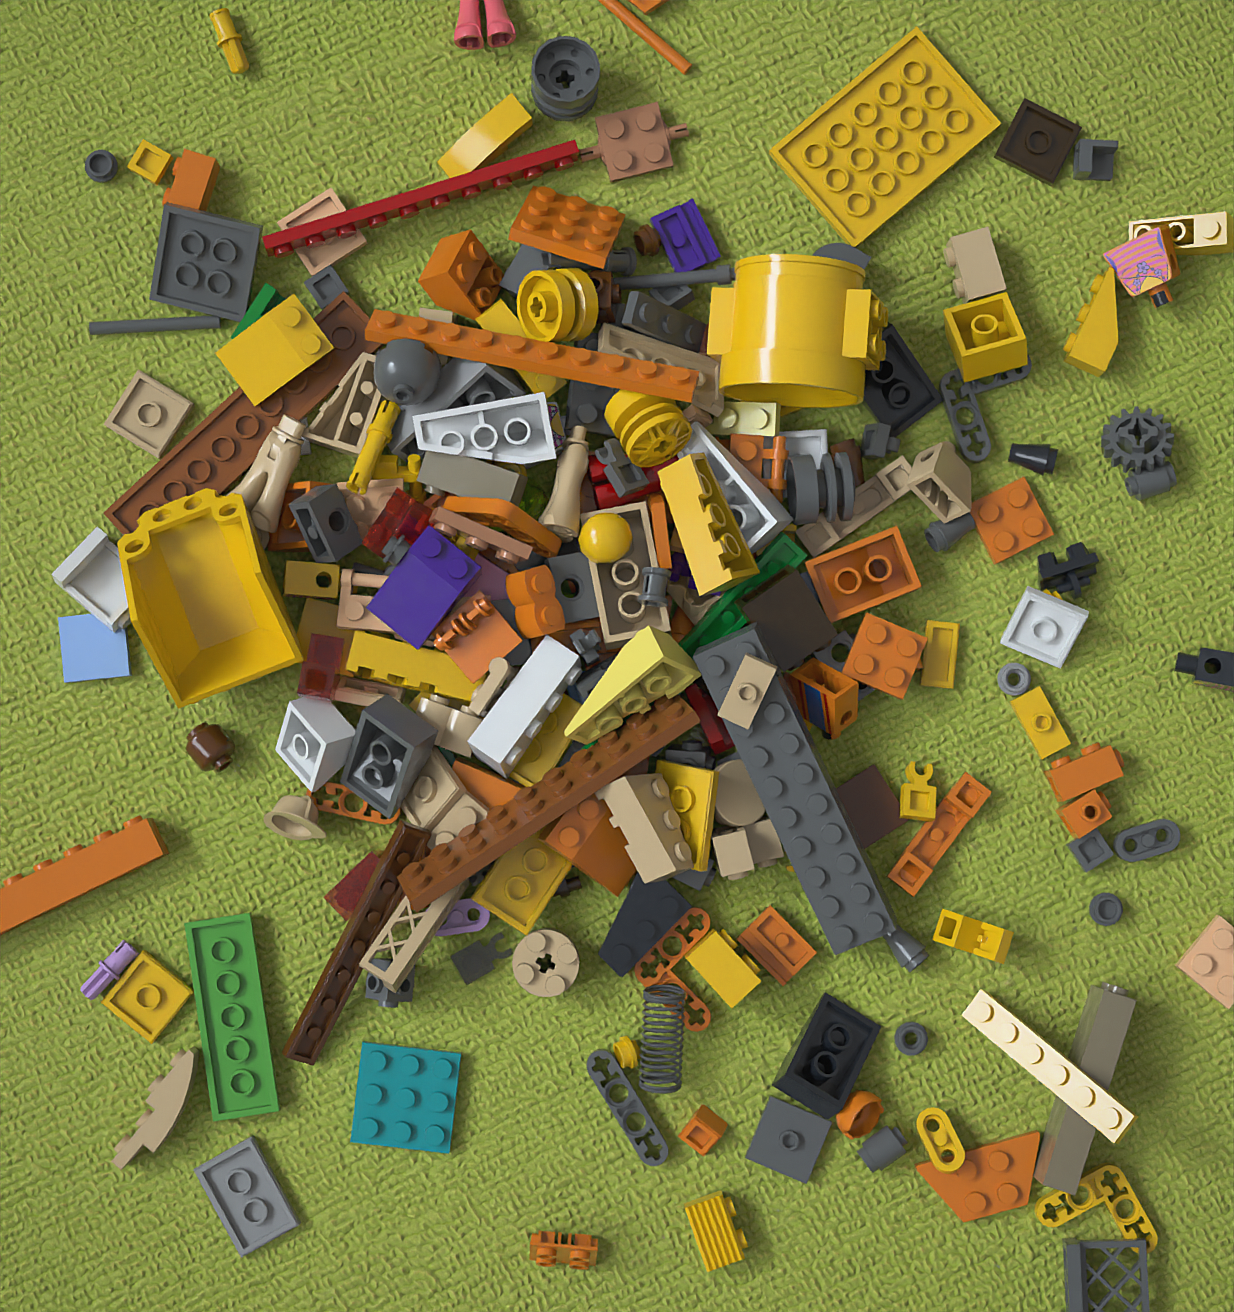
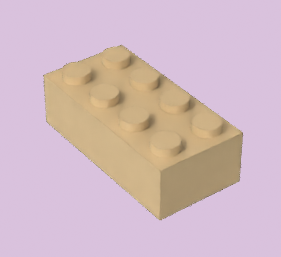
(622, 581)

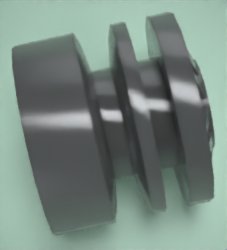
(569, 61)
(826, 488)

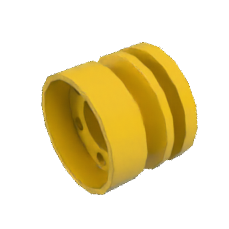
(647, 426)

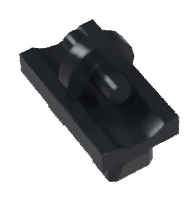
(1067, 575)

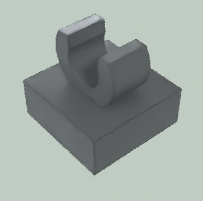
(877, 441)

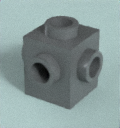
(691, 753)
(376, 990)

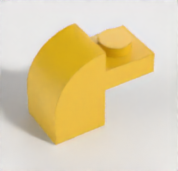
(973, 936)

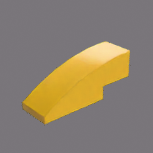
(487, 138)

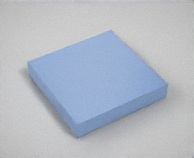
(92, 649)

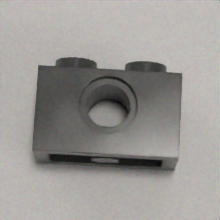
(326, 523)
(576, 569)

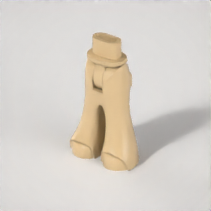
(270, 473)
(563, 508)

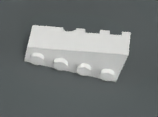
(525, 706)

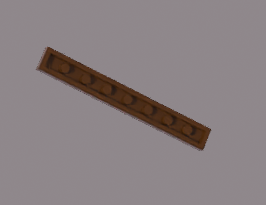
(359, 934)

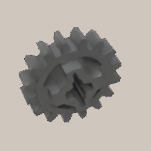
(1121, 445)

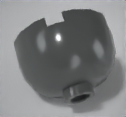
(406, 372)

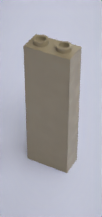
(1096, 1053)

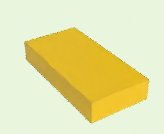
(940, 654)

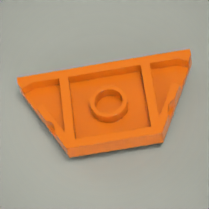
(991, 1178)

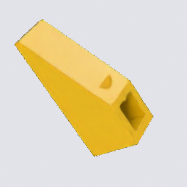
(1193, 233)
(1098, 328)

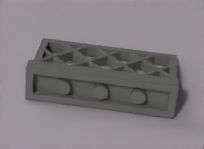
(1076, 1274)

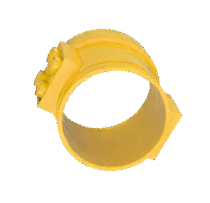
(796, 331)

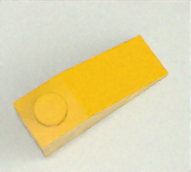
(502, 320)

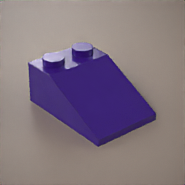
(424, 587)

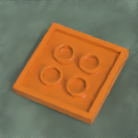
(567, 226)

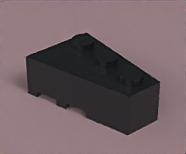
(641, 922)

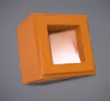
(703, 1130)

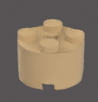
(528, 969)

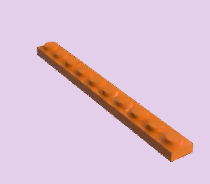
(536, 355)

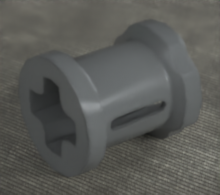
(654, 587)

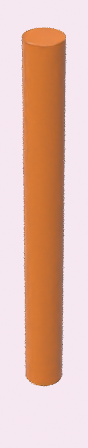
(647, 35)

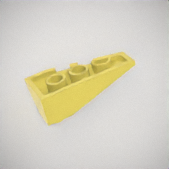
(640, 674)

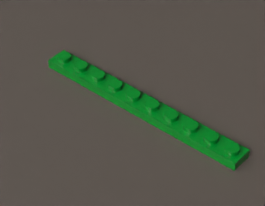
(724, 615)

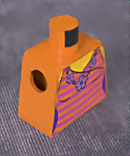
(1146, 264)

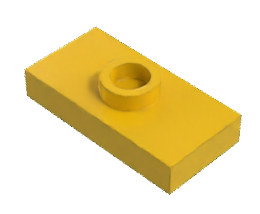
(1040, 722)

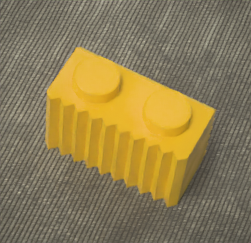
(715, 1231)

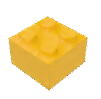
(985, 337)
(722, 967)

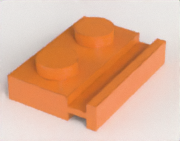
(776, 945)

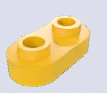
(940, 1141)

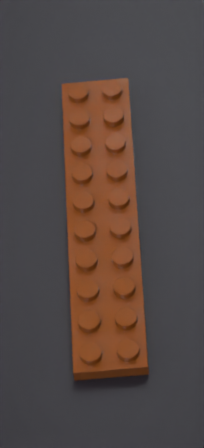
(232, 435)
(545, 800)

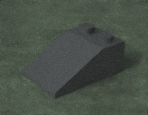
(387, 754)

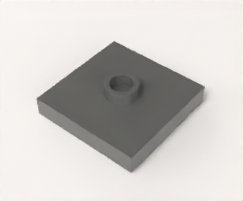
(788, 1139)

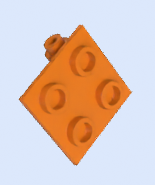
(476, 636)
(578, 1256)

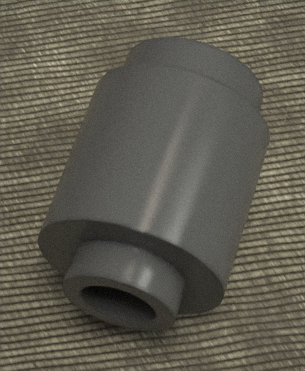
(1150, 484)
(882, 1148)

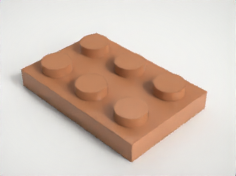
(479, 536)

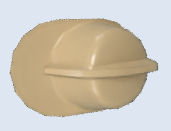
(295, 818)

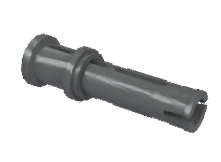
(619, 261)

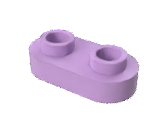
(458, 919)

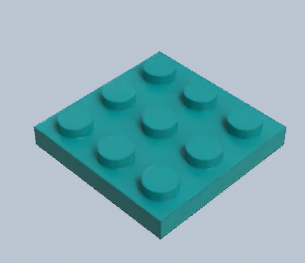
(406, 1097)

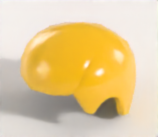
(605, 538)

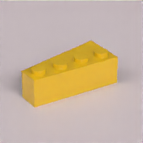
(706, 525)
(401, 665)

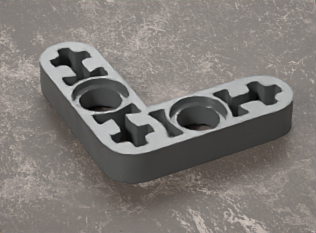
(971, 389)

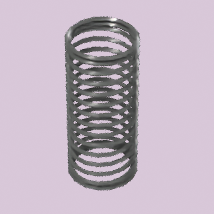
(659, 1075)

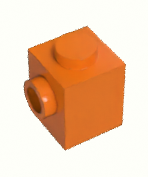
(1085, 813)

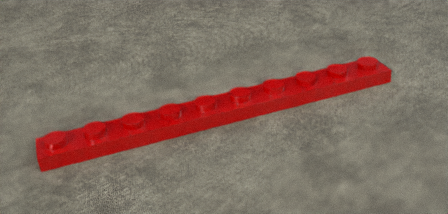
(409, 203)

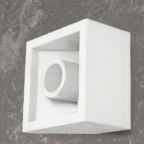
(314, 740)

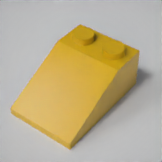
(274, 350)

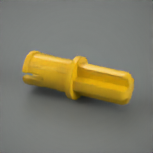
(229, 40)

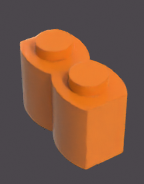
(535, 602)

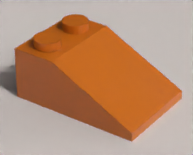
(863, 574)
(592, 843)

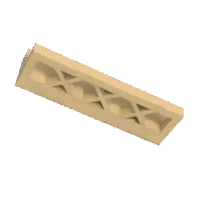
(417, 941)

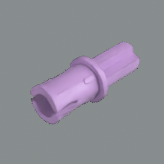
(109, 969)

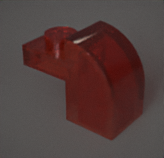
(321, 670)

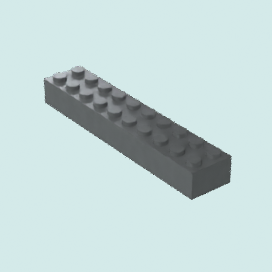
(801, 799)

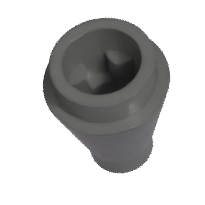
(944, 536)
(906, 948)

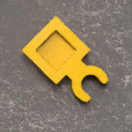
(917, 798)

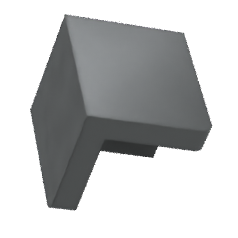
(1094, 159)

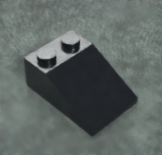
(900, 388)
(827, 1057)

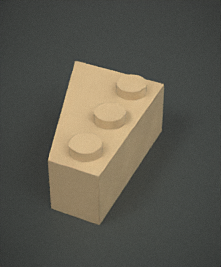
(349, 411)
(650, 825)

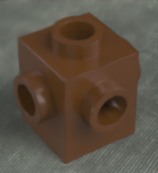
(608, 295)

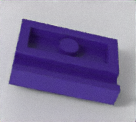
(685, 237)

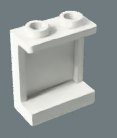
(96, 580)

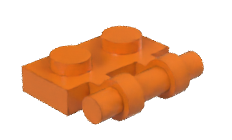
(750, 452)

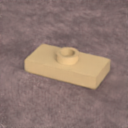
(747, 690)

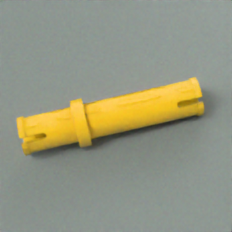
(377, 437)

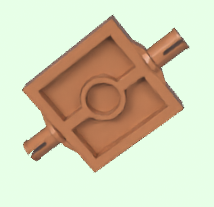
(633, 142)

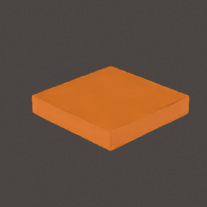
(659, 529)

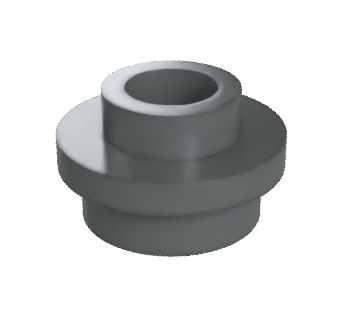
(921, 1038)

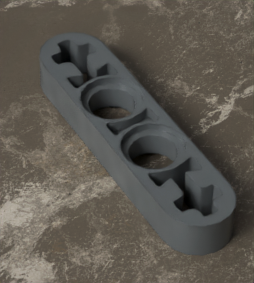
(623, 1109)

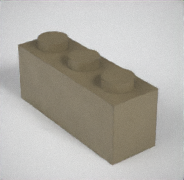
(470, 478)

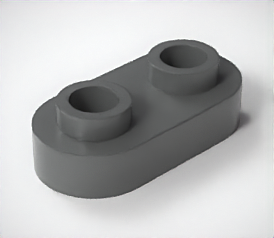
(1145, 840)

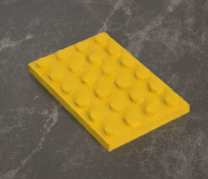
(884, 138)

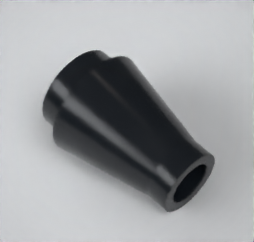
(1034, 457)

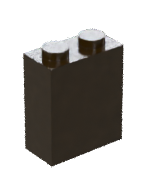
(788, 617)

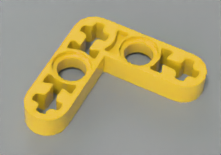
(1096, 1194)

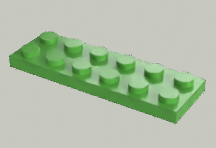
(232, 1016)

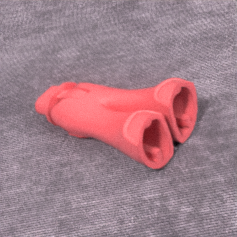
(469, 32)

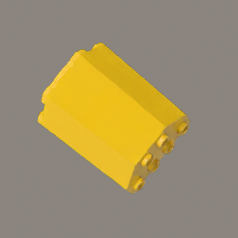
(205, 596)

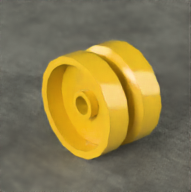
(557, 305)

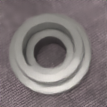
(1024, 679)

